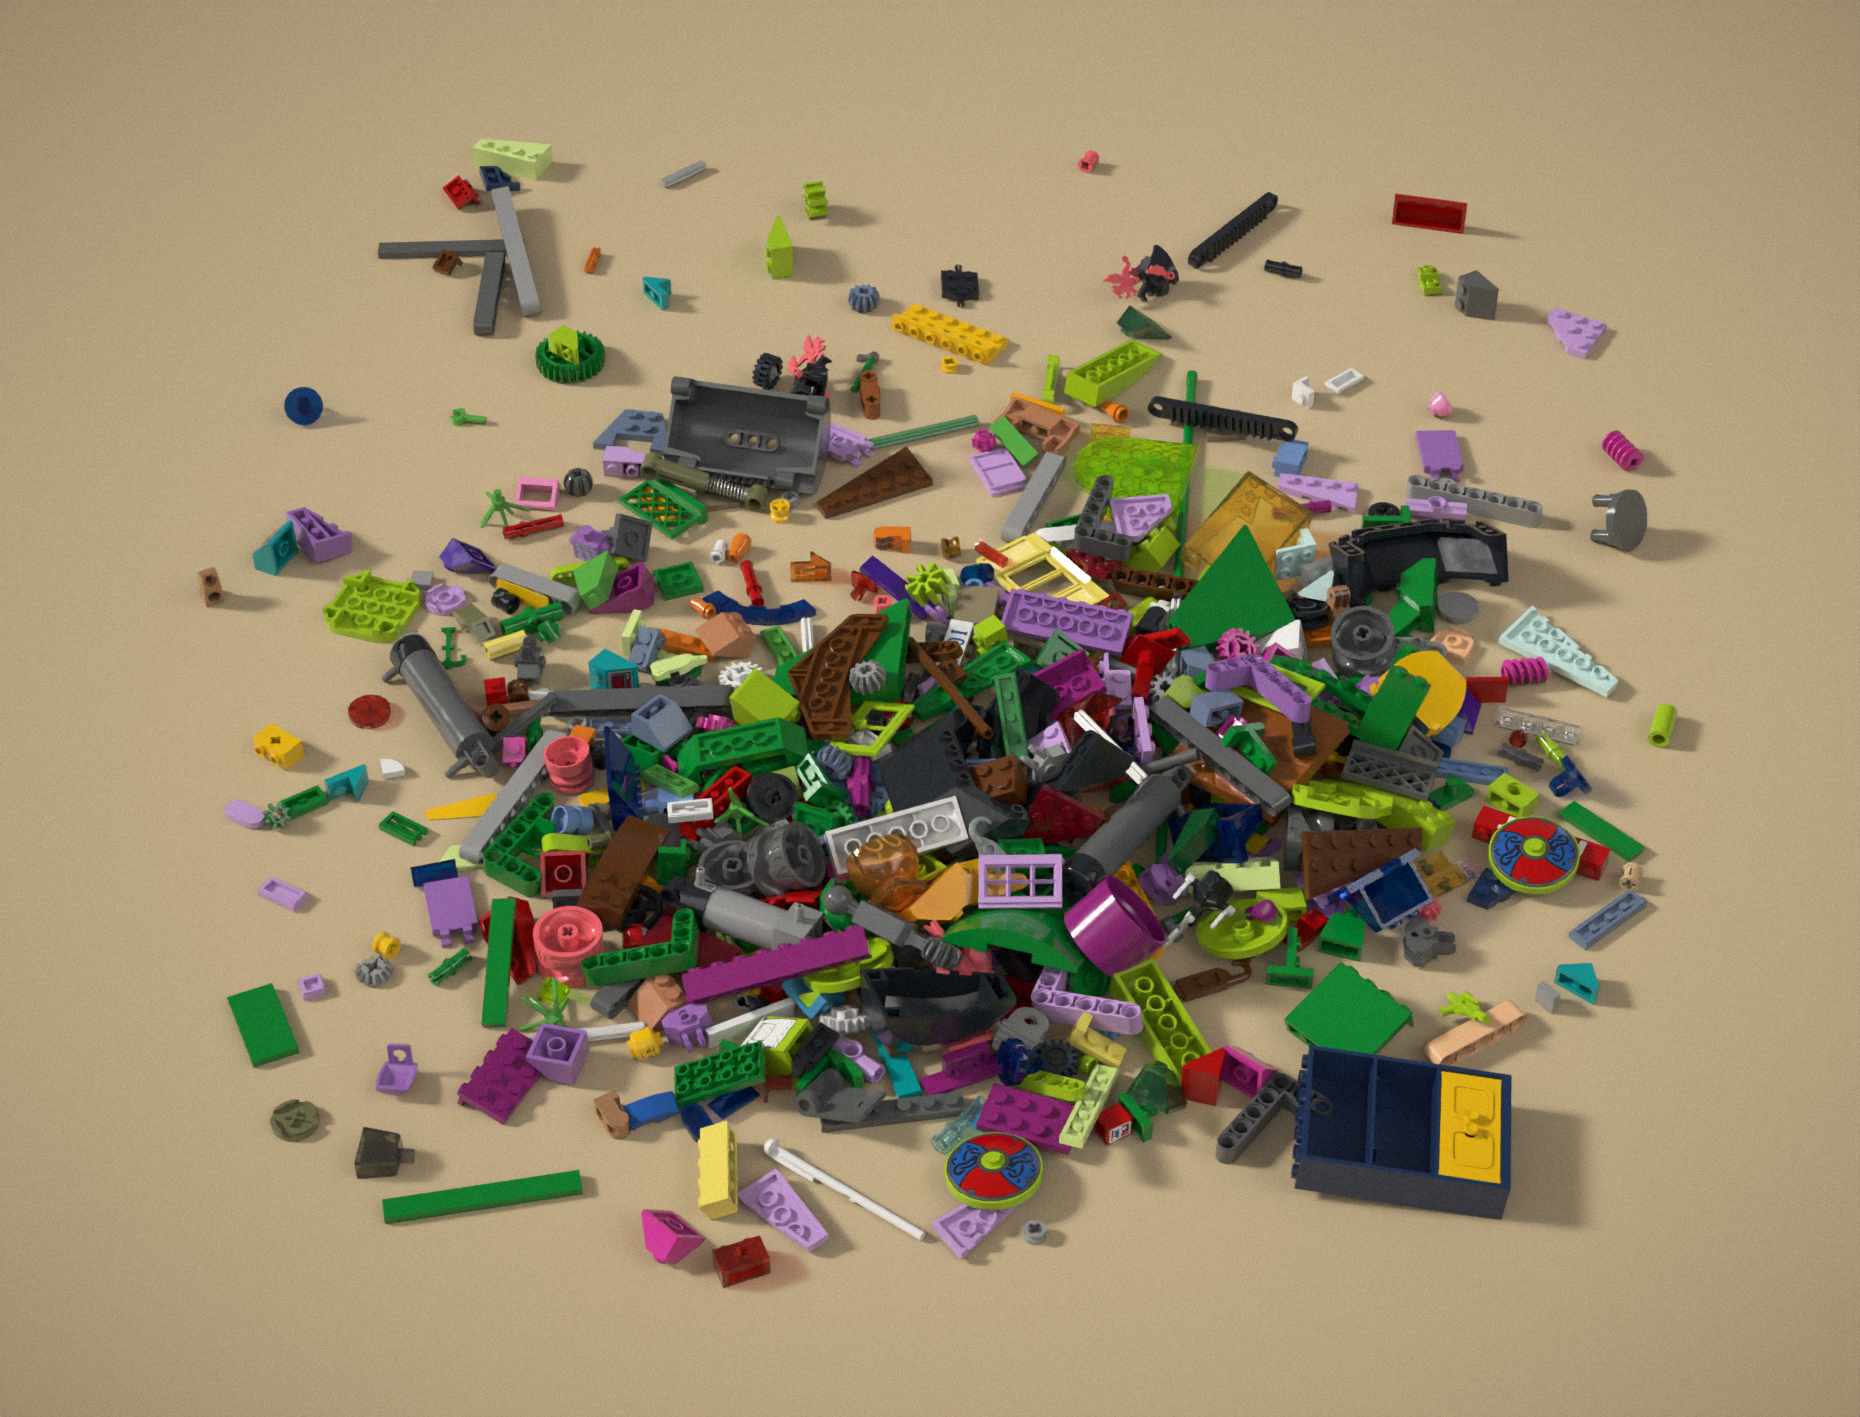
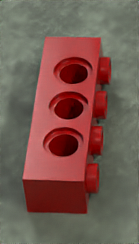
(734, 778)

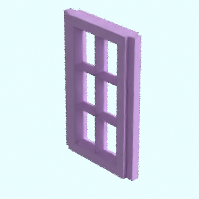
(1018, 861)

